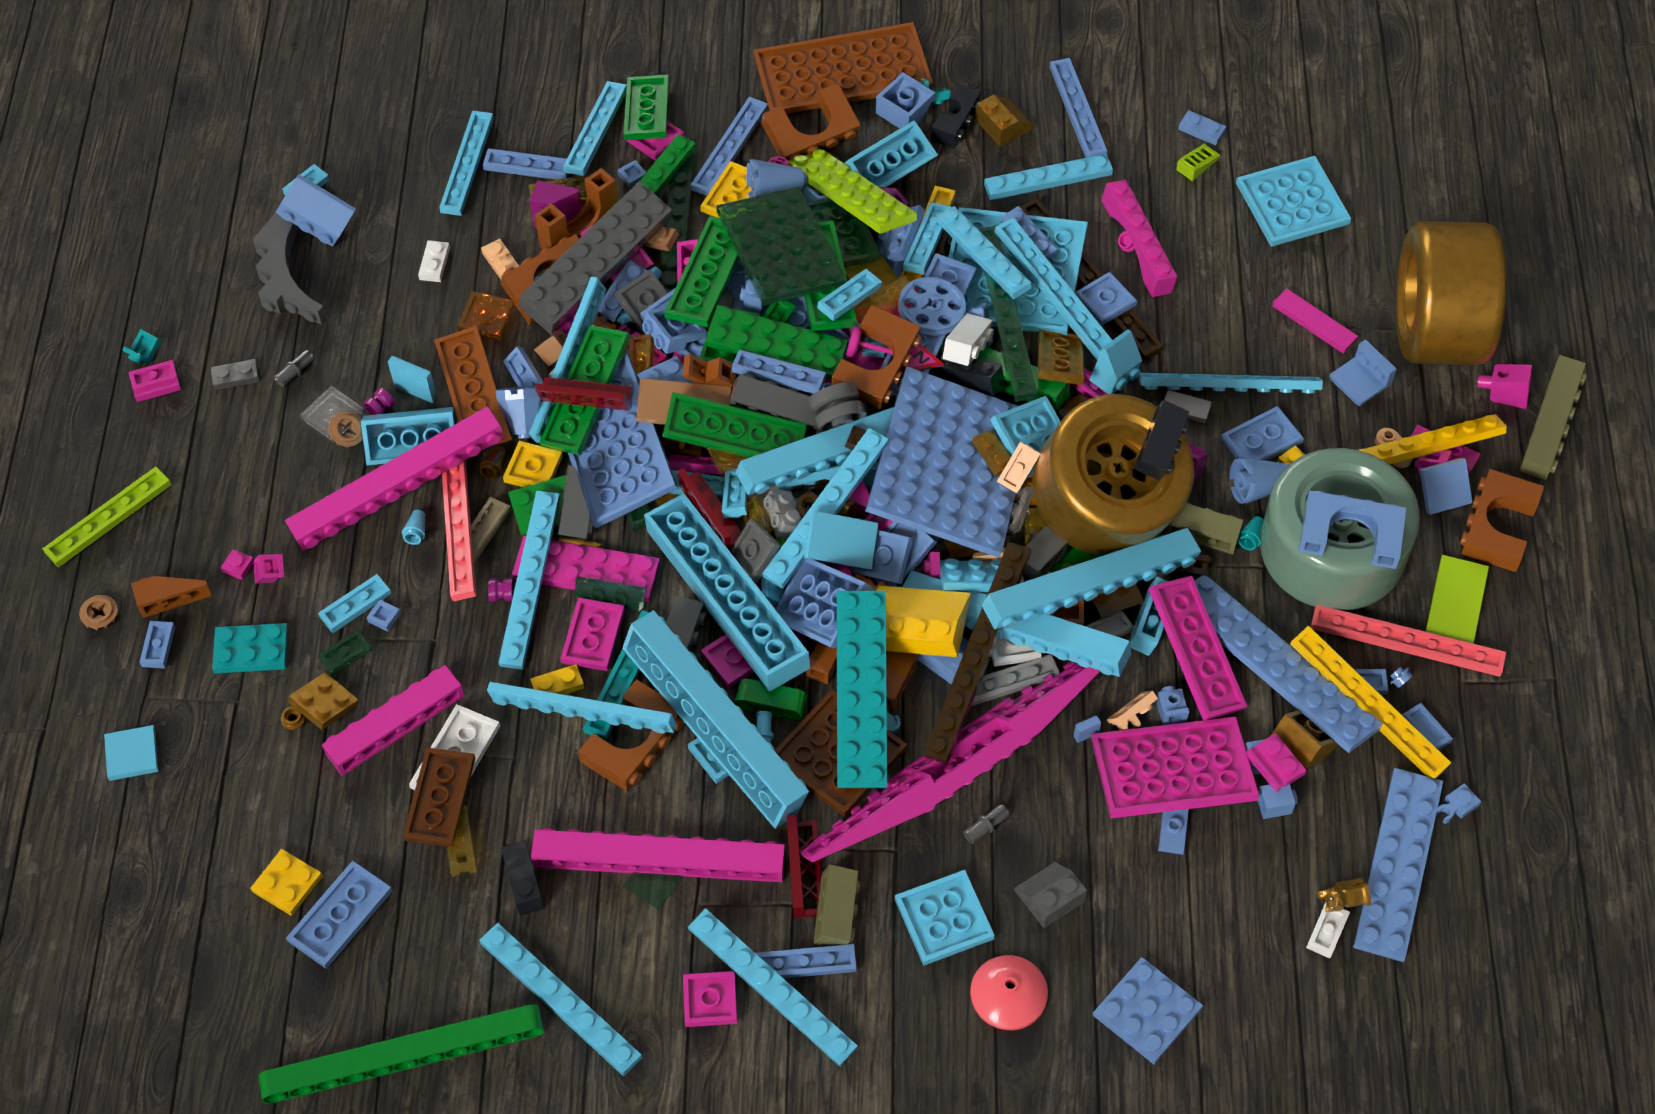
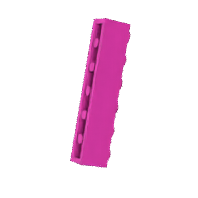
(393, 720)

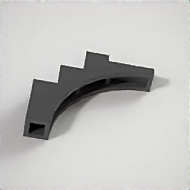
(280, 290)

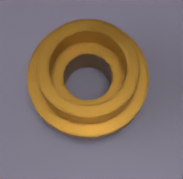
(289, 713)

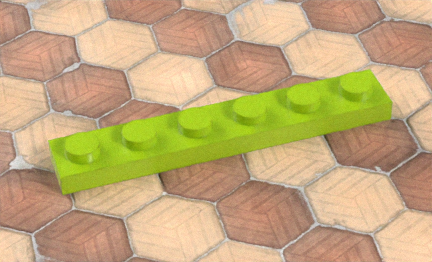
(106, 517)

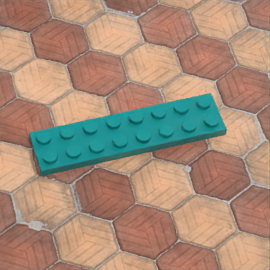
(861, 689)

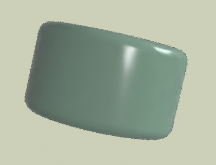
(1344, 573)

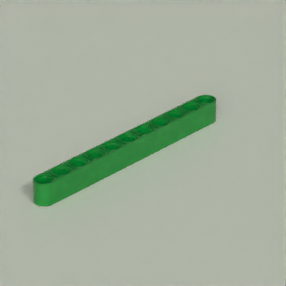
(400, 1053)

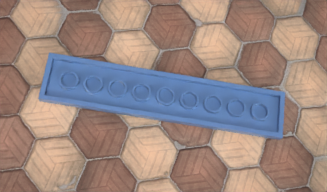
(1285, 669)

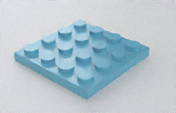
(1293, 201)

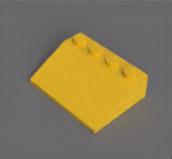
(925, 620)

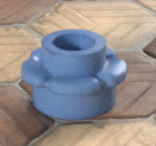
(1400, 676)

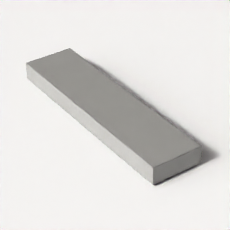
(1015, 678)

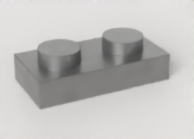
(234, 374)

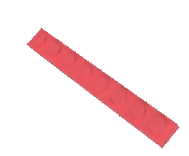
(458, 533)
(1408, 640)

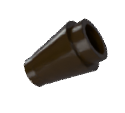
(493, 463)

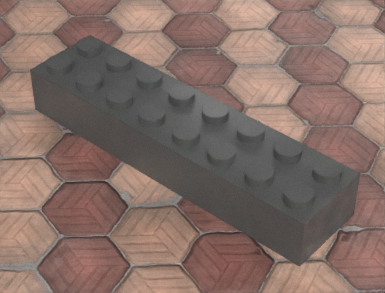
(596, 254)

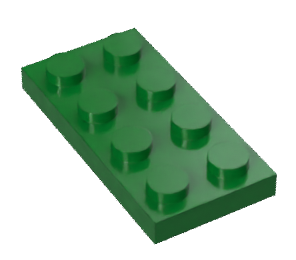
(646, 107)

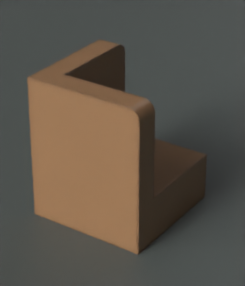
(551, 348)

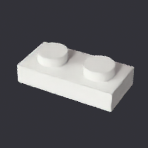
(434, 261)
(1327, 932)

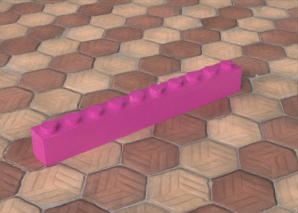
(395, 479)
(658, 855)

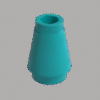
(1250, 536)

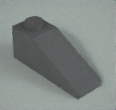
(574, 511)

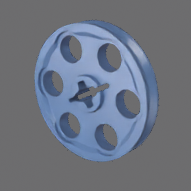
(932, 298)

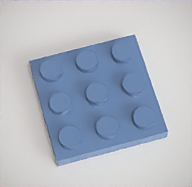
(1147, 1010)

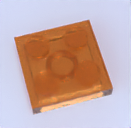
(487, 313)

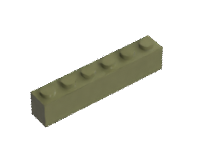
(1552, 418)

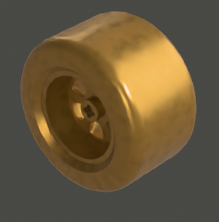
(1450, 293)
(1070, 496)

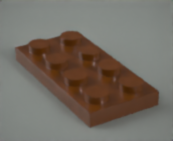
(439, 797)

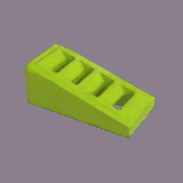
(1193, 172)

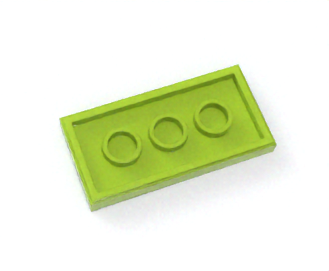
(1457, 599)

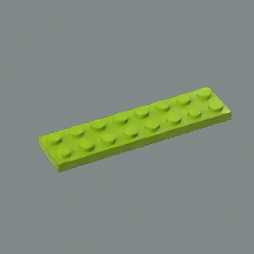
(853, 192)

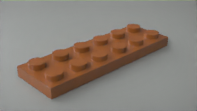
(469, 376)

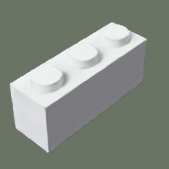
(968, 339)

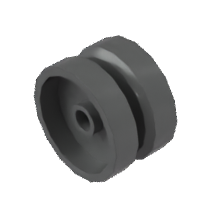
(836, 406)

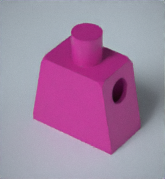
(1508, 384)

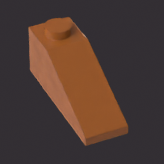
(165, 593)

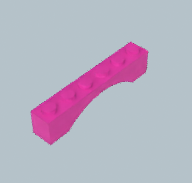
(1155, 267)

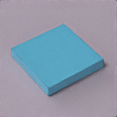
(412, 379)
(131, 752)

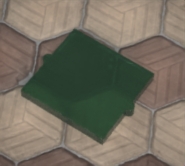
(652, 887)

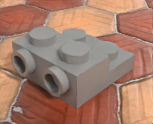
(782, 512)

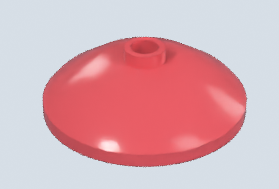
(1004, 1006)

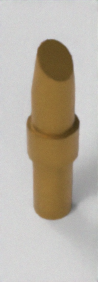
(580, 541)

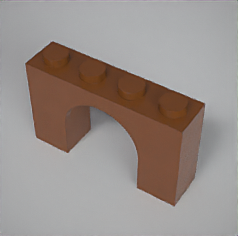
(792, 143)
(600, 198)
(519, 279)
(900, 338)
(1485, 542)
(898, 670)
(626, 766)

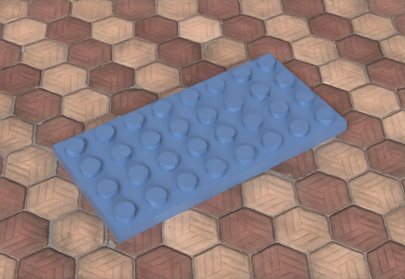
(622, 459)

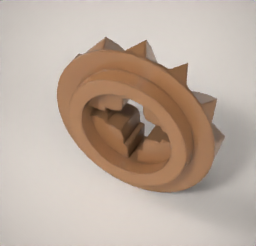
(343, 419)
(98, 603)

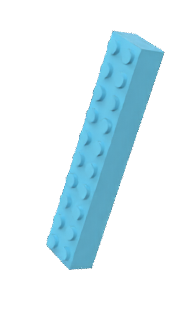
(727, 592)
(715, 719)

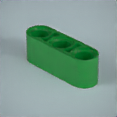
(781, 701)

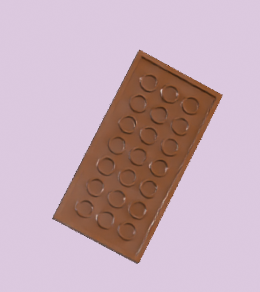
(857, 61)

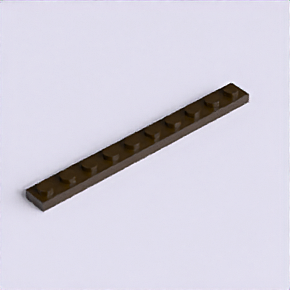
(1145, 340)
(974, 661)

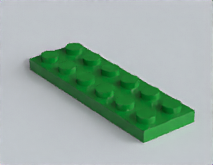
(704, 276)
(817, 318)
(739, 330)
(595, 362)
(727, 427)

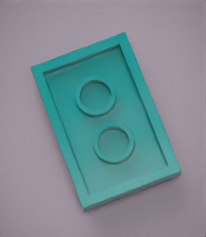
(250, 648)

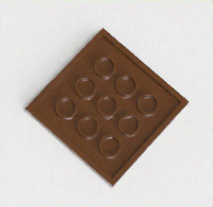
(813, 755)

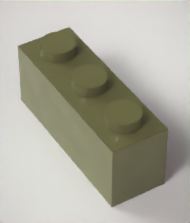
(1208, 527)
(836, 906)

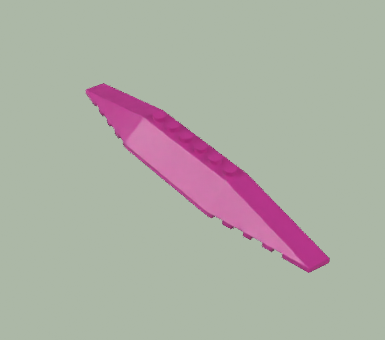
(977, 750)

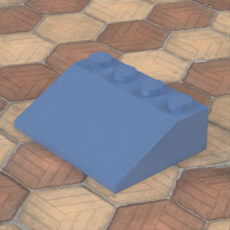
(811, 600)

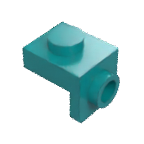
(940, 94)
(143, 347)

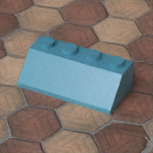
(893, 156)
(396, 433)

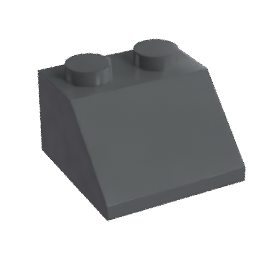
(1051, 893)

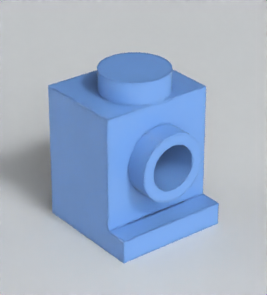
(750, 299)
(1172, 706)

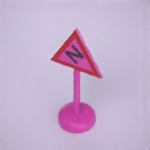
(921, 357)

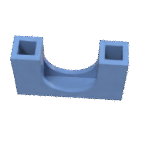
(1383, 521)

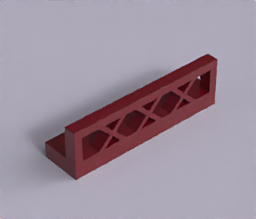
(585, 393)
(708, 506)
(795, 863)

